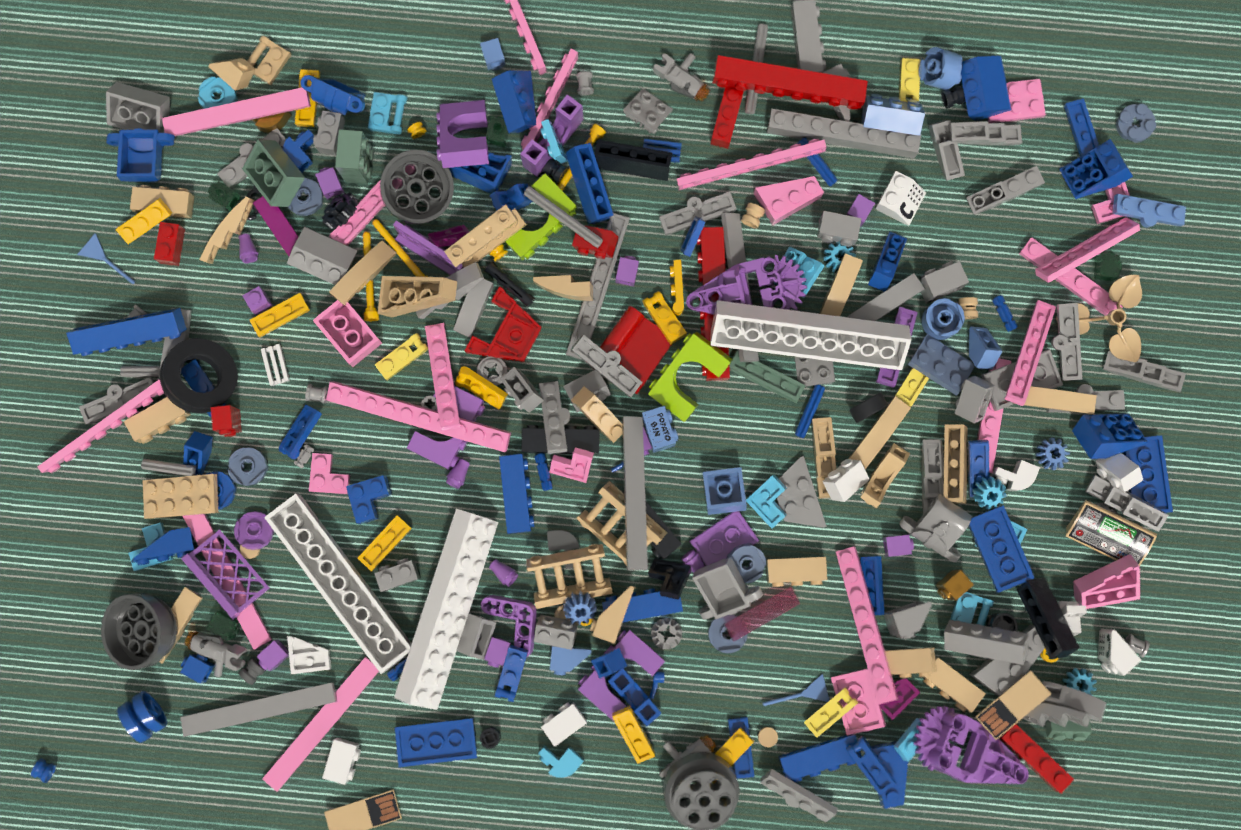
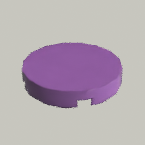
(253, 531)

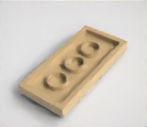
(180, 496)

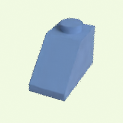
(983, 348)
(565, 660)

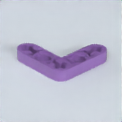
(517, 614)

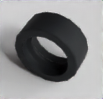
(868, 407)

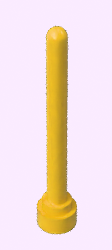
(596, 133)
(398, 249)
(371, 313)

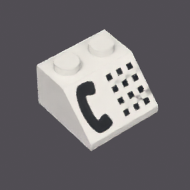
(901, 198)
(1115, 653)

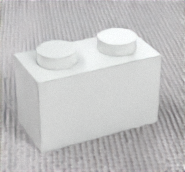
(1119, 471)
(845, 480)
(564, 723)
(341, 761)

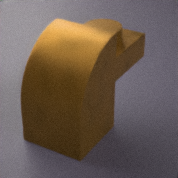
(270, 123)

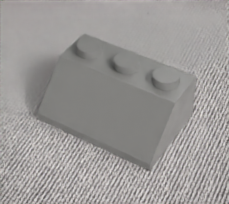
(135, 108)
(321, 256)
(907, 619)

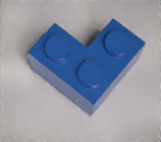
(363, 496)

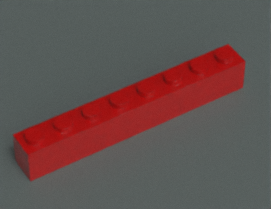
(790, 82)
(712, 265)

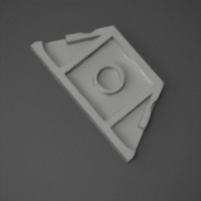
(800, 498)

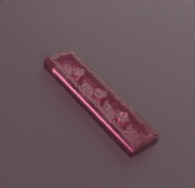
(761, 614)

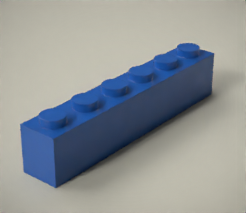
(127, 331)

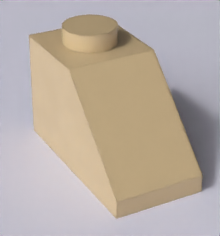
(234, 72)

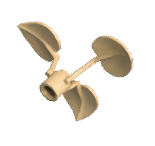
(1128, 294)

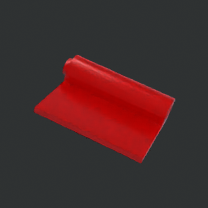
(638, 343)

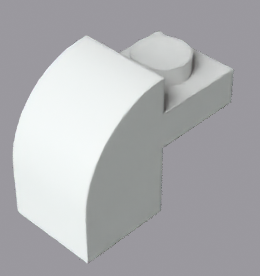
(1021, 478)
(1072, 614)

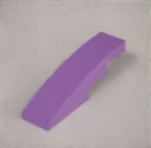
(889, 376)

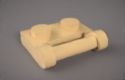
(272, 62)

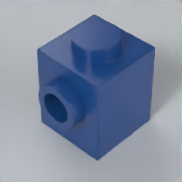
(613, 662)
(197, 668)

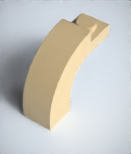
(883, 475)

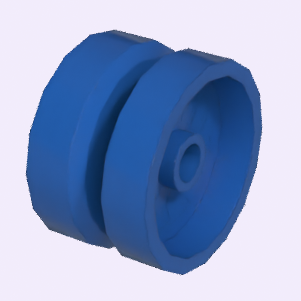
(142, 716)

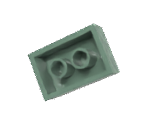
(354, 157)
(273, 173)

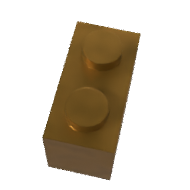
(953, 585)

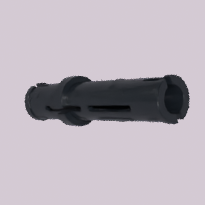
(506, 281)

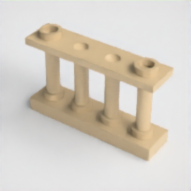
(486, 237)
(613, 495)
(557, 596)

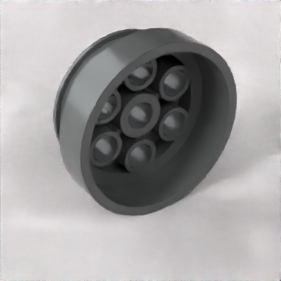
(421, 161)
(138, 630)
(704, 768)

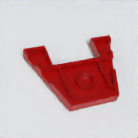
(513, 337)

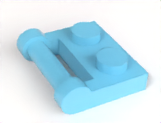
(381, 113)
(966, 606)

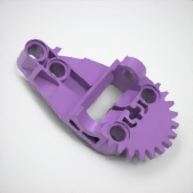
(734, 287)
(984, 759)

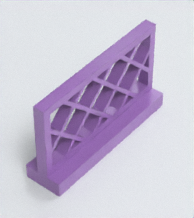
(424, 248)
(211, 584)

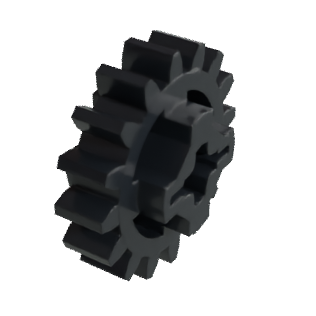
(340, 210)

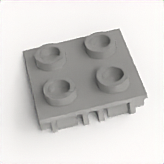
(647, 110)
(814, 371)

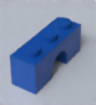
(634, 696)

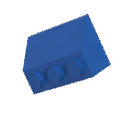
(985, 87)

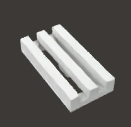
(271, 349)

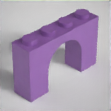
(568, 117)
(461, 151)
(446, 452)
(631, 648)

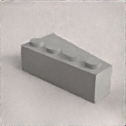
(1001, 675)

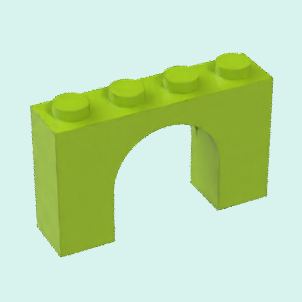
(525, 242)
(666, 388)

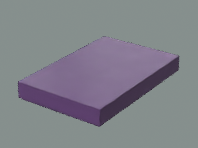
(723, 537)

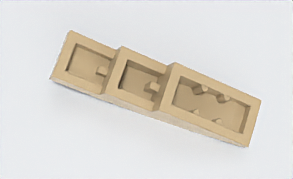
(232, 223)
(362, 272)
(841, 286)
(1061, 400)
(880, 431)
(823, 452)
(183, 612)

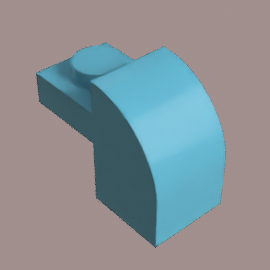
(562, 766)

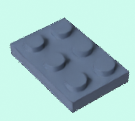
(941, 364)

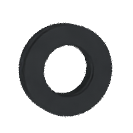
(203, 350)

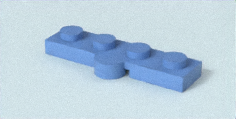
(1149, 211)

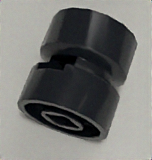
(1002, 621)

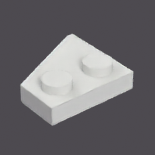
(307, 656)

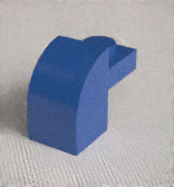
(296, 149)
(512, 198)

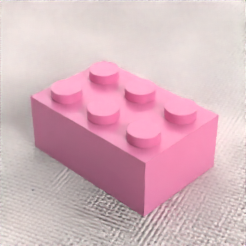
(347, 332)

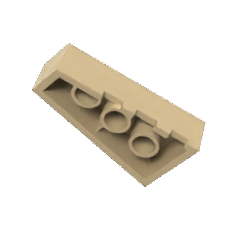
(409, 294)

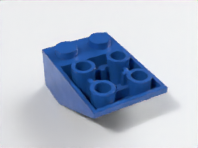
(1096, 171)
(1108, 434)

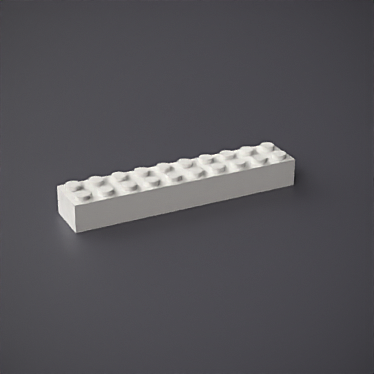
(810, 335)
(339, 583)
(446, 610)

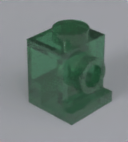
(227, 200)

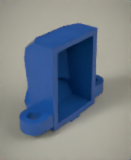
(334, 95)
(139, 153)

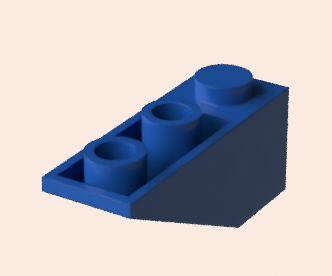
(887, 262)
(173, 543)

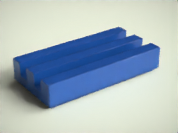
(665, 144)
(692, 236)

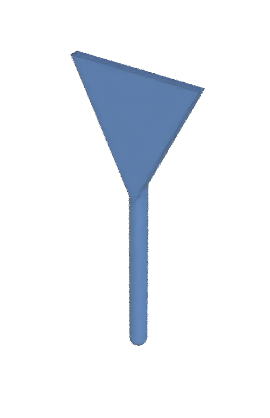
(94, 250)
(815, 690)

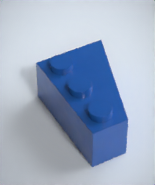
(516, 99)
(485, 176)
(898, 769)

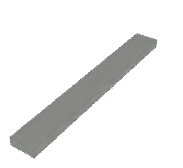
(735, 255)
(600, 280)
(634, 493)
(258, 709)

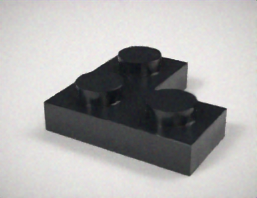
(674, 576)

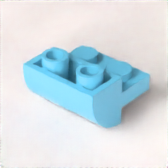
(811, 267)

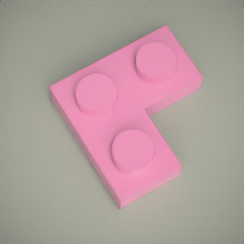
(1104, 210)
(575, 469)
(321, 478)

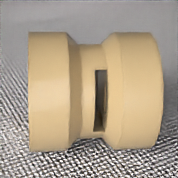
(752, 215)
(969, 307)

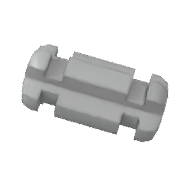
(304, 456)

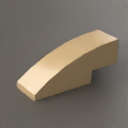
(566, 287)

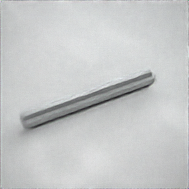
(757, 57)
(563, 217)

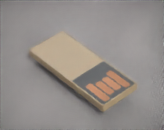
(1013, 705)
(365, 813)

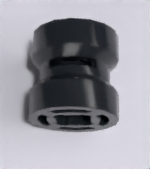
(953, 97)
(554, 170)
(490, 737)

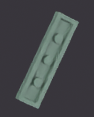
(768, 378)

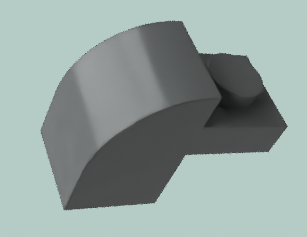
(562, 541)

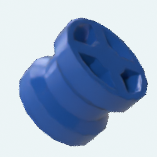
(43, 770)

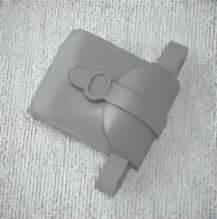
(939, 527)
(723, 589)

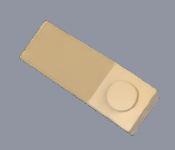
(610, 620)

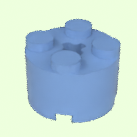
(941, 68)
(945, 309)

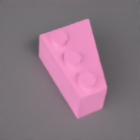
(787, 197)
(1109, 584)

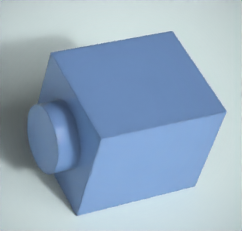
(493, 54)

